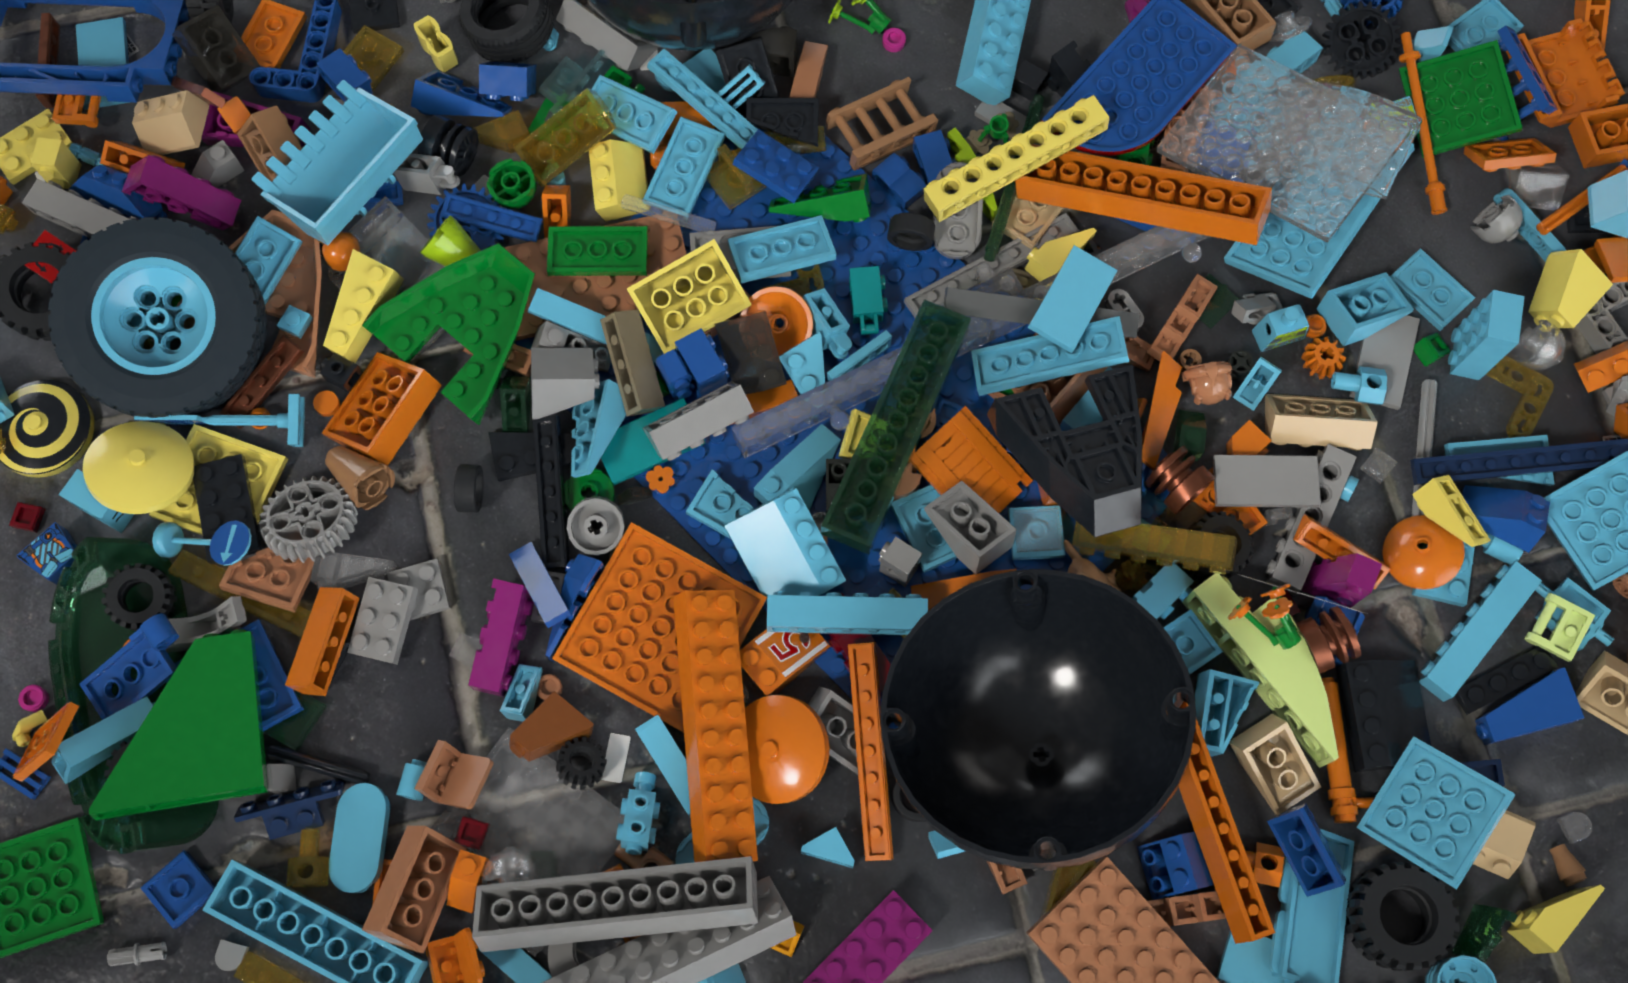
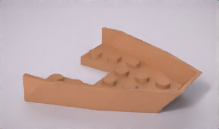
(298, 287)

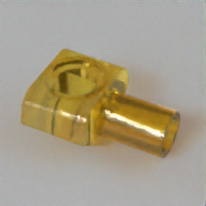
(308, 856)

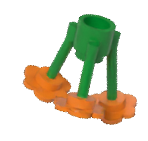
(1286, 631)

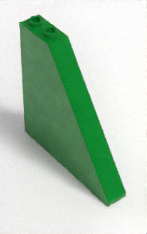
(198, 737)

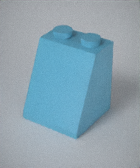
(1610, 204)

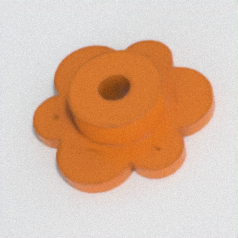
(660, 473)

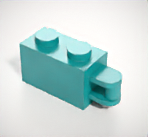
(866, 298)

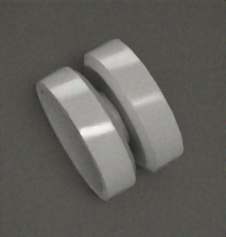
(593, 540)

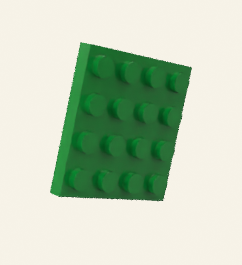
(1465, 97)
(46, 887)

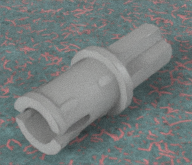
(137, 954)

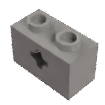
(899, 561)

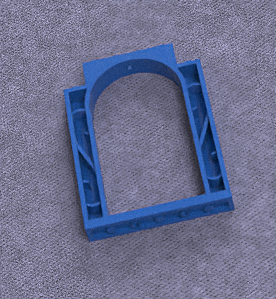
(116, 82)

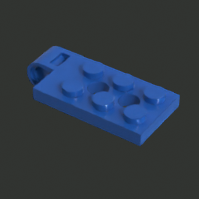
(144, 653)

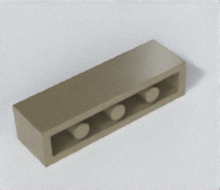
(632, 362)

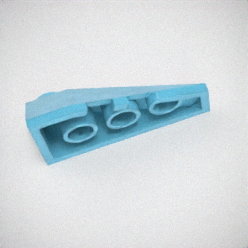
(801, 468)

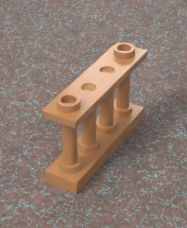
(882, 144)

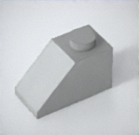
(217, 165)

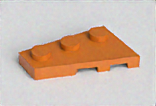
(1248, 515)

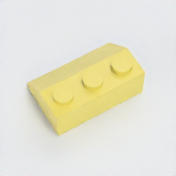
(616, 171)

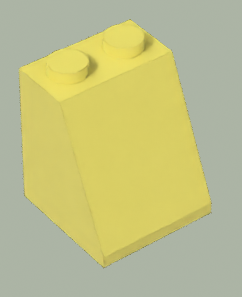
(1568, 288)

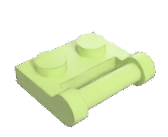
(1568, 630)

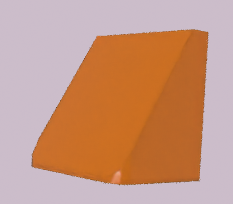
(235, 113)

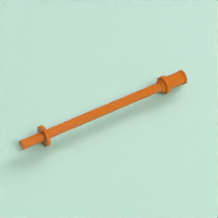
(1434, 188)

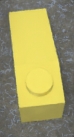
(1052, 254)
(1446, 506)

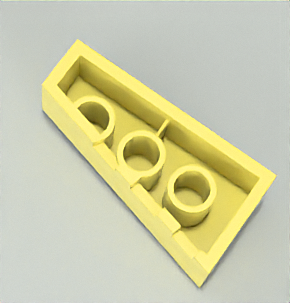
(363, 290)

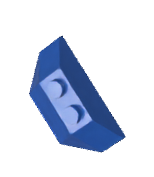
(105, 186)

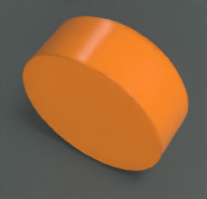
(326, 403)

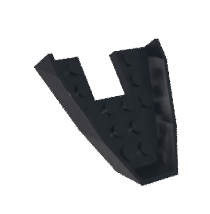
(1087, 469)

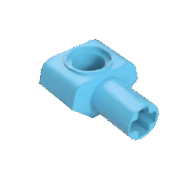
(1358, 384)

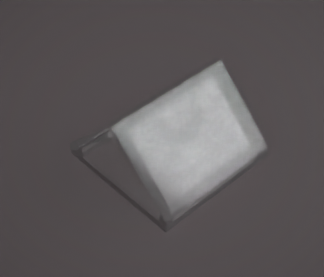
(1539, 186)

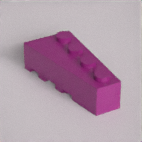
(501, 638)

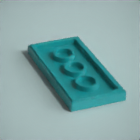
(632, 451)

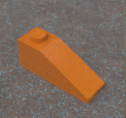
(1597, 12)

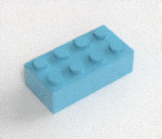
(1486, 335)

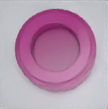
(894, 39)
(33, 698)

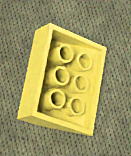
(689, 295)

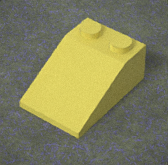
(1550, 923)

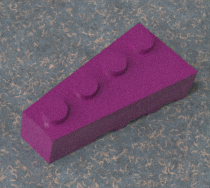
(218, 129)
(182, 192)

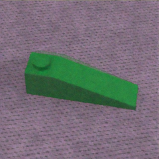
(841, 202)

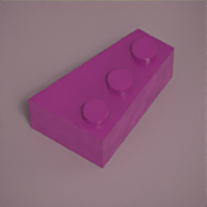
(1343, 581)

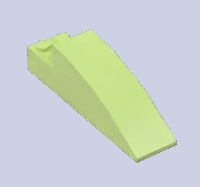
(1286, 677)

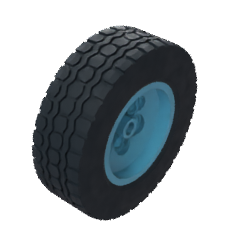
(108, 287)

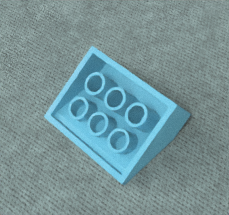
(785, 548)

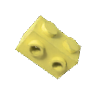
(55, 162)

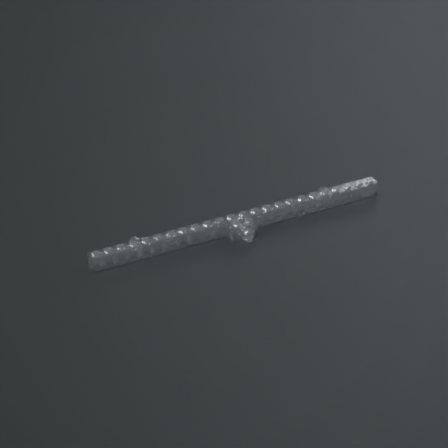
(868, 380)

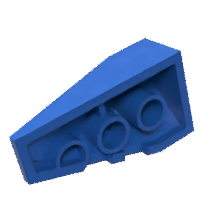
(446, 95)

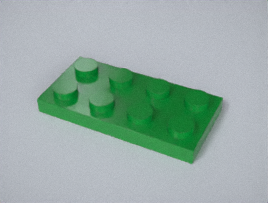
(597, 251)

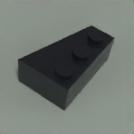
(1066, 69)

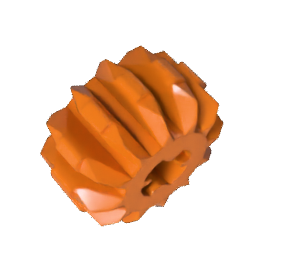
(1318, 349)

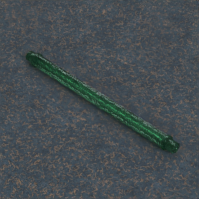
(1009, 192)

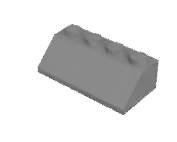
(596, 31)
(698, 420)

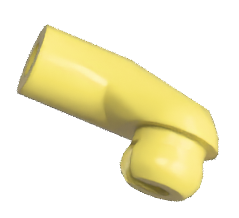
(24, 728)

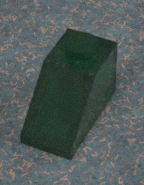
(515, 404)
(1191, 433)

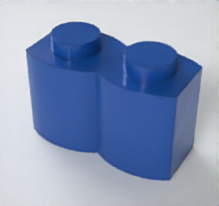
(899, 180)
(675, 374)

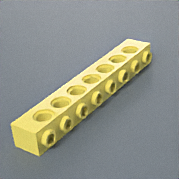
(1087, 110)

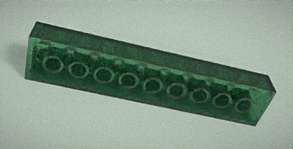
(895, 427)

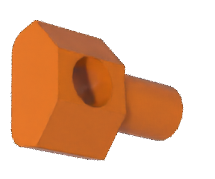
(1269, 852)

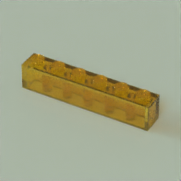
(1162, 544)

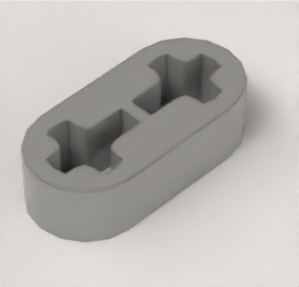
(1127, 305)

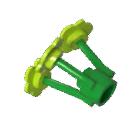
(877, 20)

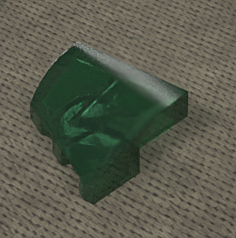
(1482, 931)

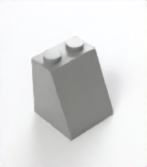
(562, 379)

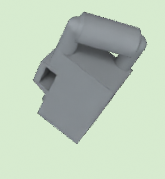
(1254, 307)

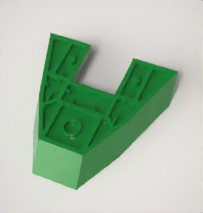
(478, 305)

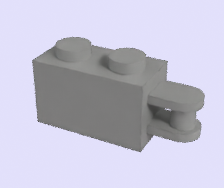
(426, 174)

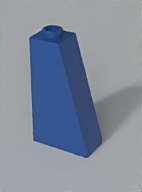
(1536, 708)

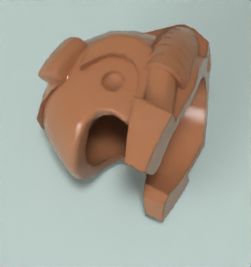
(1209, 382)

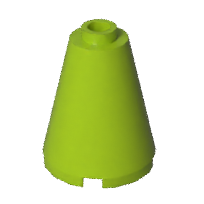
(449, 244)

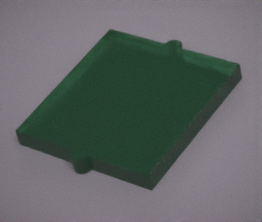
(1219, 304)

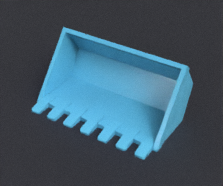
(340, 163)

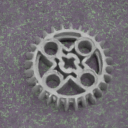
(308, 511)

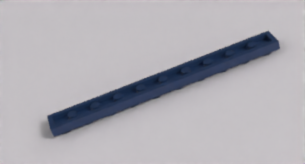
(1517, 461)

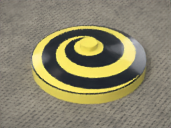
(48, 428)

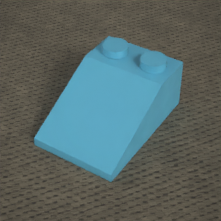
(1363, 308)

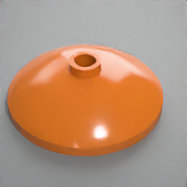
(791, 308)
(1422, 567)

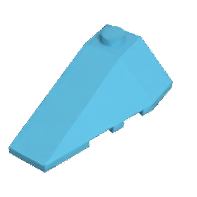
(595, 427)

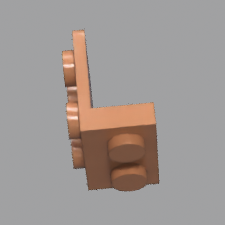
(453, 776)

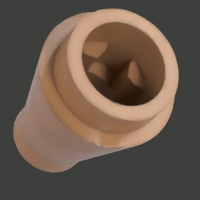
(1567, 866)

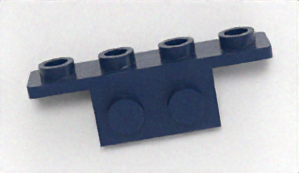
(293, 811)

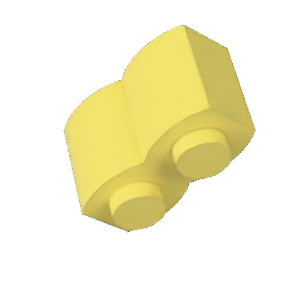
(436, 43)

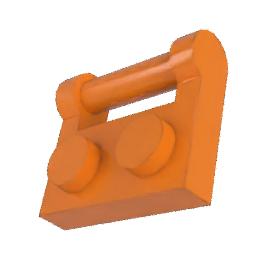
(69, 110)

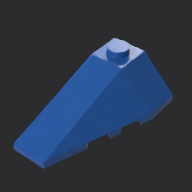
(577, 584)

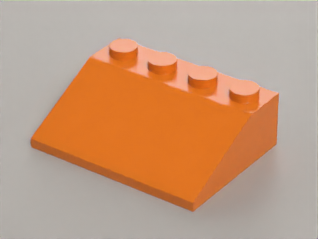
(382, 408)

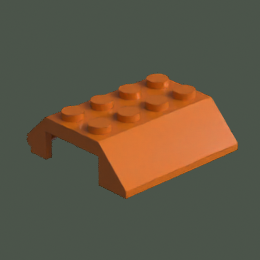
(1572, 72)

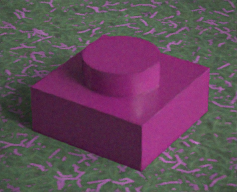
(1134, 7)

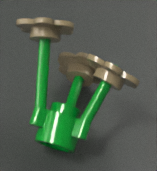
(1000, 127)

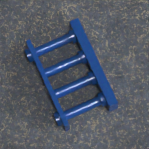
(1531, 80)

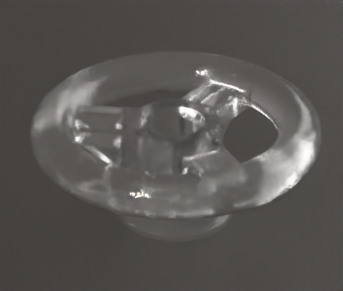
(1288, 26)

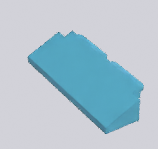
(1311, 928)

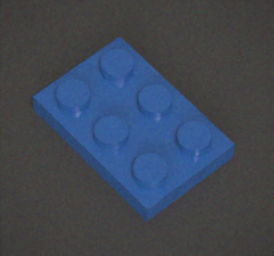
(775, 166)

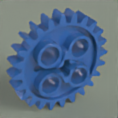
(482, 239)

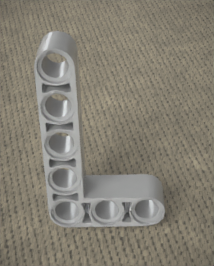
(1600, 317)

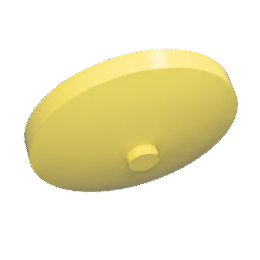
(138, 467)

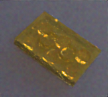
(374, 54)

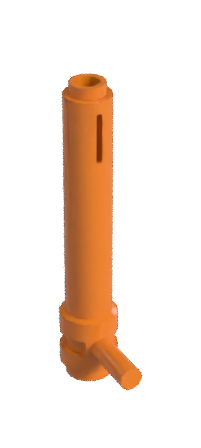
(1341, 793)

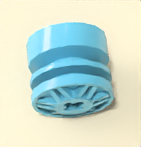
(1460, 969)

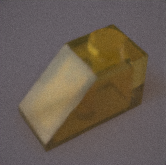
(503, 132)

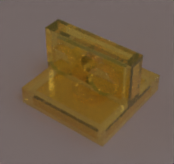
(731, 182)

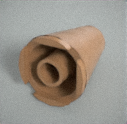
(360, 476)

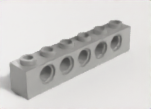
(1339, 465)

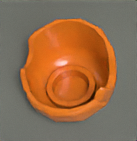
(339, 250)

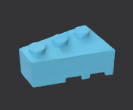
(1164, 590)

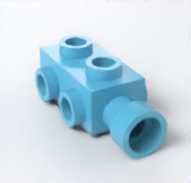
(639, 816)

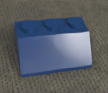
(1307, 850)

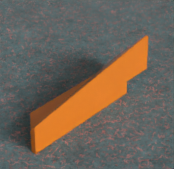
(1162, 410)

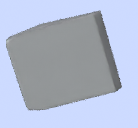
(281, 778)

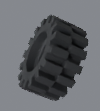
(577, 776)

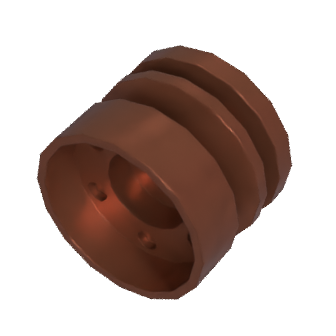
(1179, 480)
(1333, 637)

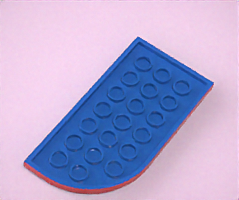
(1148, 75)

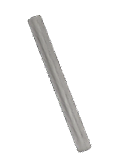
(1425, 428)

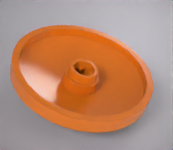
(785, 748)

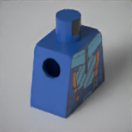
(50, 552)

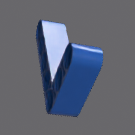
(323, 13)

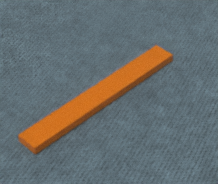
(870, 752)

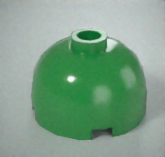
(512, 184)

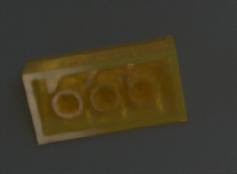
(566, 136)

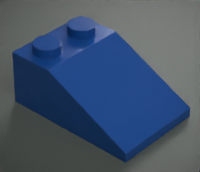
(1509, 514)

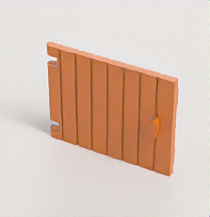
(970, 457)

